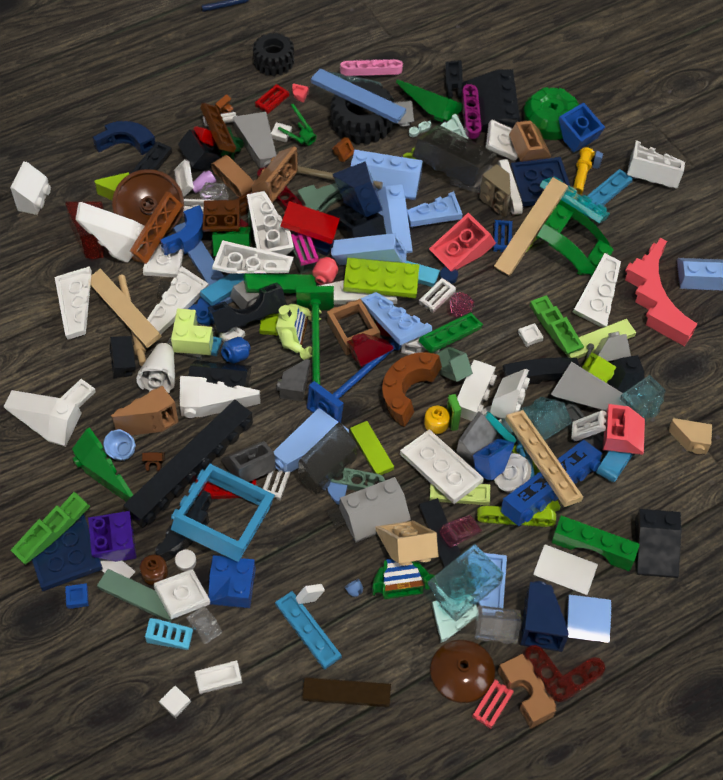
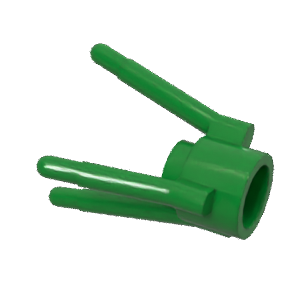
(306, 134)

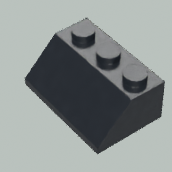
(224, 372)

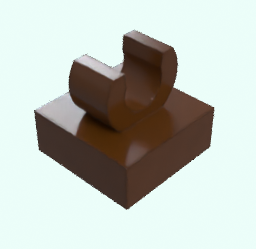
(153, 457)

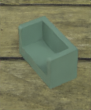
(454, 364)

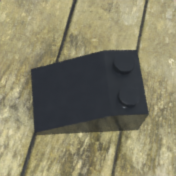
(354, 224)
(659, 543)

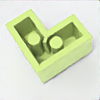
(188, 336)

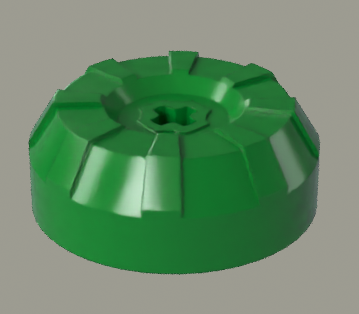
(545, 109)

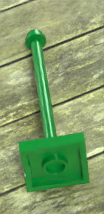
(315, 299)

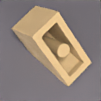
(692, 435)

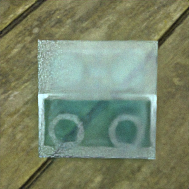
(548, 416)

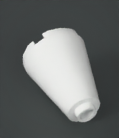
(158, 369)

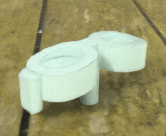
(422, 127)

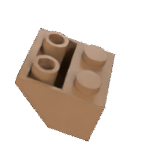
(528, 142)

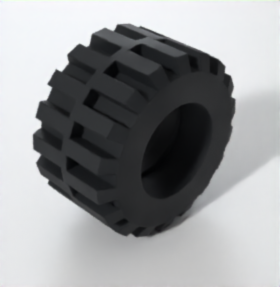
(273, 54)

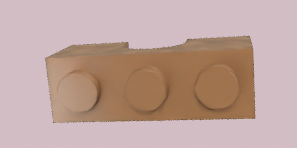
(519, 673)

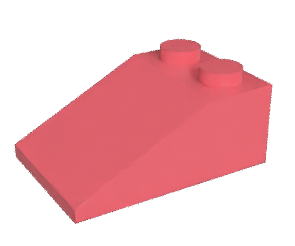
(463, 243)

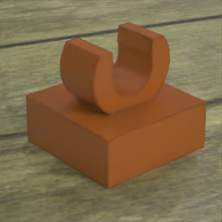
(223, 105)
(343, 149)

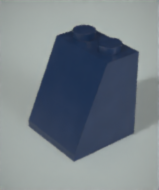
(358, 189)
(543, 619)

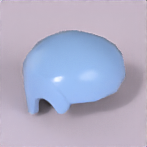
(119, 445)

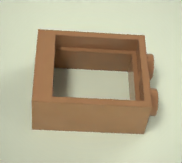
(347, 310)

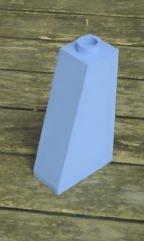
(377, 247)
(303, 440)

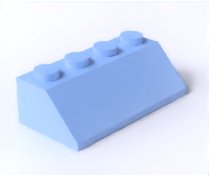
(392, 170)
(700, 273)

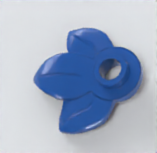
(202, 312)

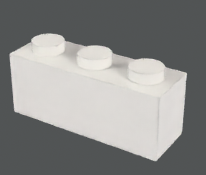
(476, 389)

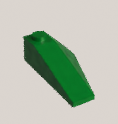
(433, 103)
(92, 459)

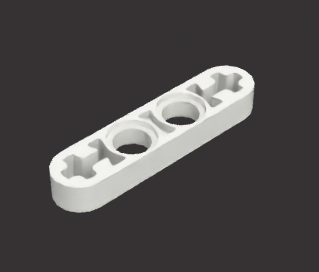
(515, 201)

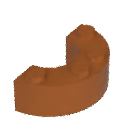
(401, 376)

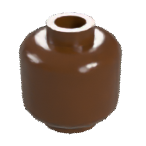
(153, 569)

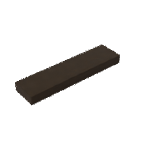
(346, 692)

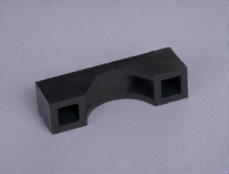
(268, 302)

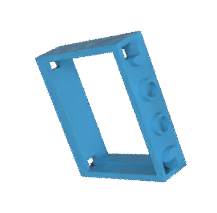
(213, 538)

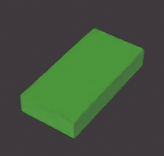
(454, 411)

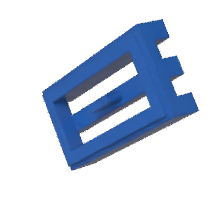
(502, 247)

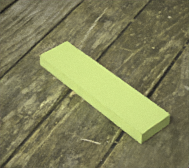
(595, 337)

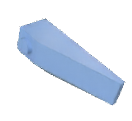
(395, 213)

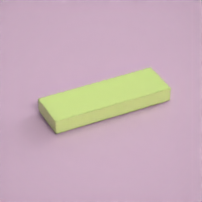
(478, 496)

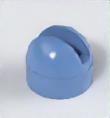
(354, 588)

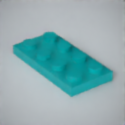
(581, 203)

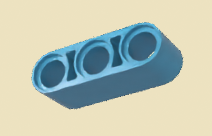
(613, 465)

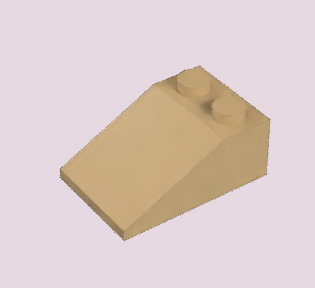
(408, 542)

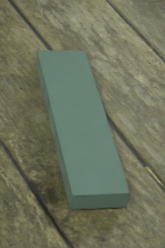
(133, 593)

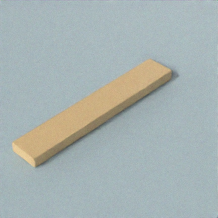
(531, 226)
(124, 308)
(544, 458)

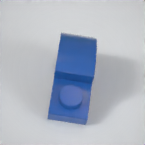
(189, 236)

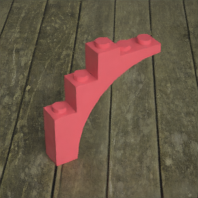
(650, 294)

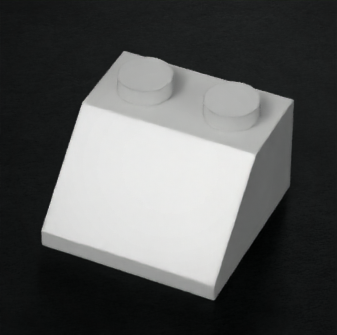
(30, 189)

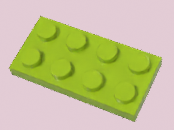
(381, 277)

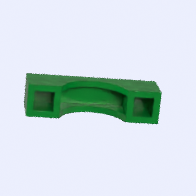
(617, 550)

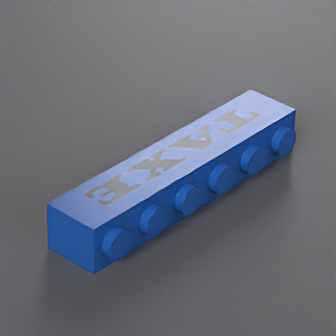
(537, 493)

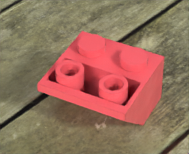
(624, 430)

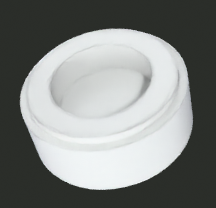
(185, 560)

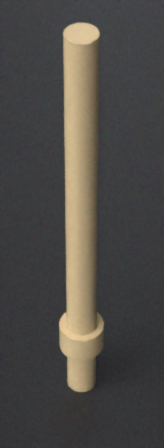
(139, 347)

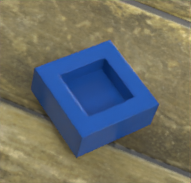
(77, 596)

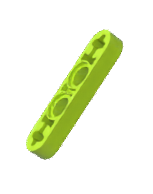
(493, 514)

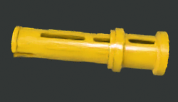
(584, 165)

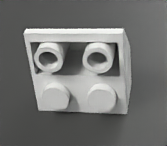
(510, 394)

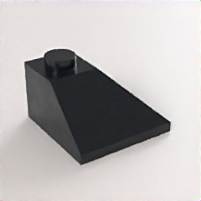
(627, 373)

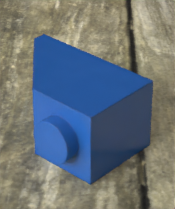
(493, 458)

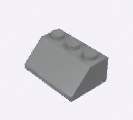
(374, 507)

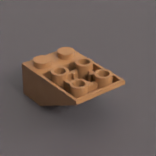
(147, 414)

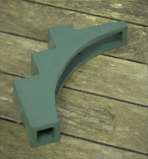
(318, 200)

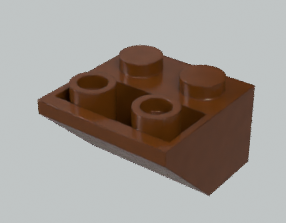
(221, 215)

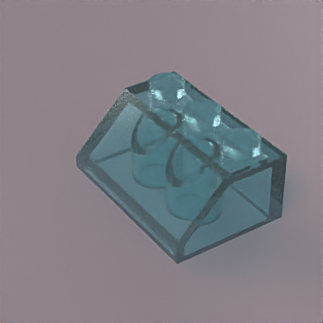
(465, 582)

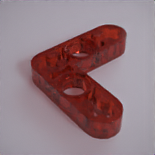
(566, 680)

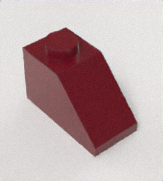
(367, 348)

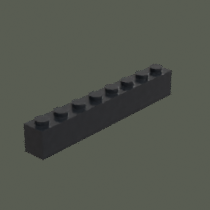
(188, 463)

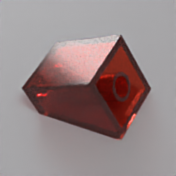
(87, 242)

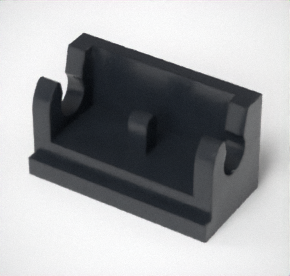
(122, 356)

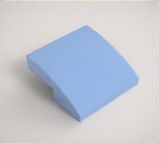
(589, 618)

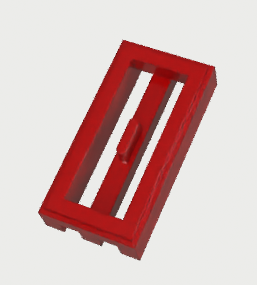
(274, 100)

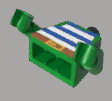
(400, 580)

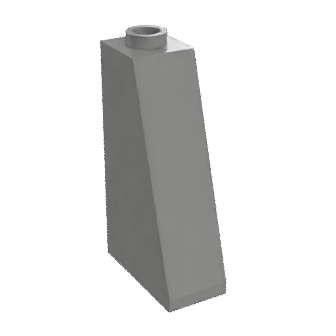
(257, 137)
(586, 389)

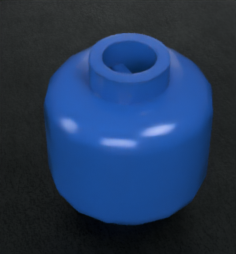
(235, 350)

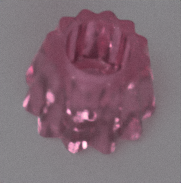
(461, 304)

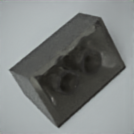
(327, 459)

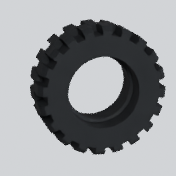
(357, 127)

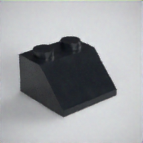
(198, 153)

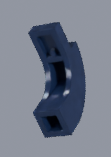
(127, 133)

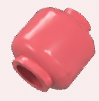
(325, 271)

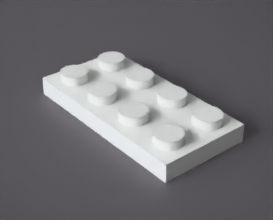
(441, 466)

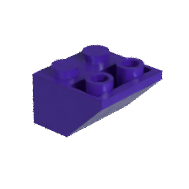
(112, 537)

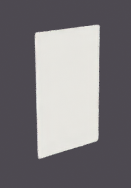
(565, 569)

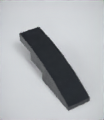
(541, 368)

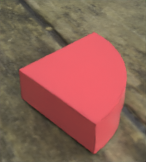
(300, 92)

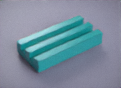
(500, 428)

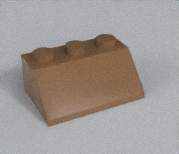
(277, 174)

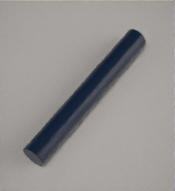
(221, 4)

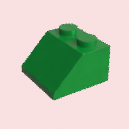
(242, 238)

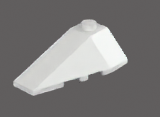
(266, 225)
(110, 229)
(245, 259)
(205, 398)
(46, 415)

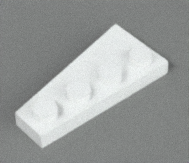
(73, 298)

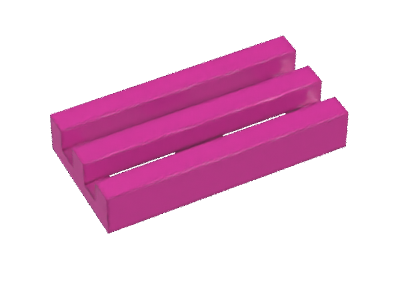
(301, 237)

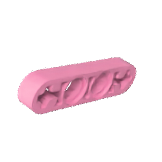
(371, 67)

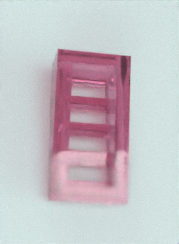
(453, 539)

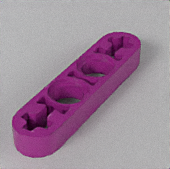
(471, 111)

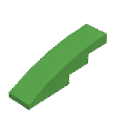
(556, 326)
(50, 529)

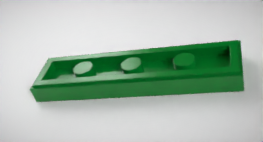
(288, 282)
(450, 332)

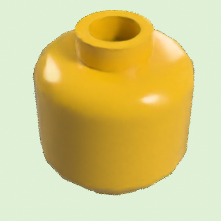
(437, 419)

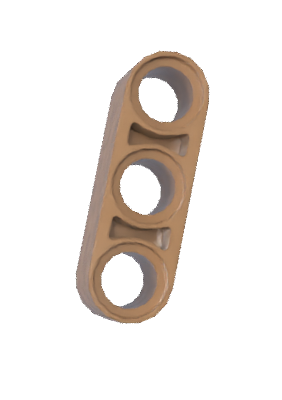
(232, 175)

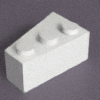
(655, 167)

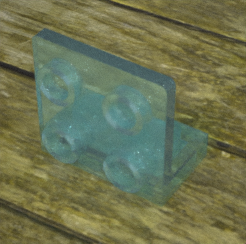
(645, 397)

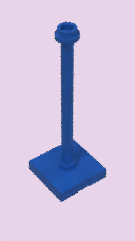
(330, 403)

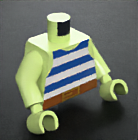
(292, 326)

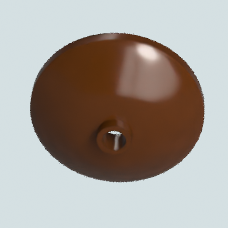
(459, 683)

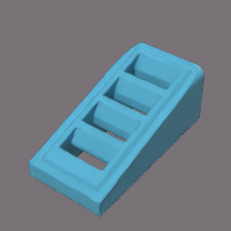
(170, 627)

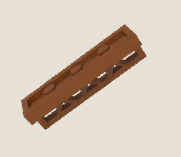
(155, 228)

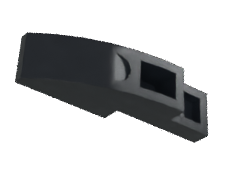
(176, 542)

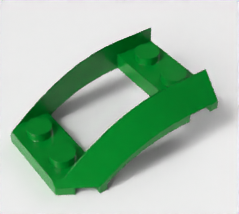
(551, 233)

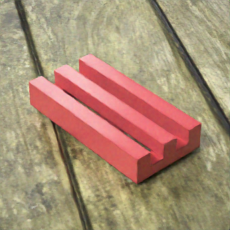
(502, 689)

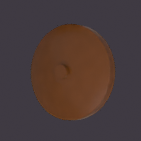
(141, 193)

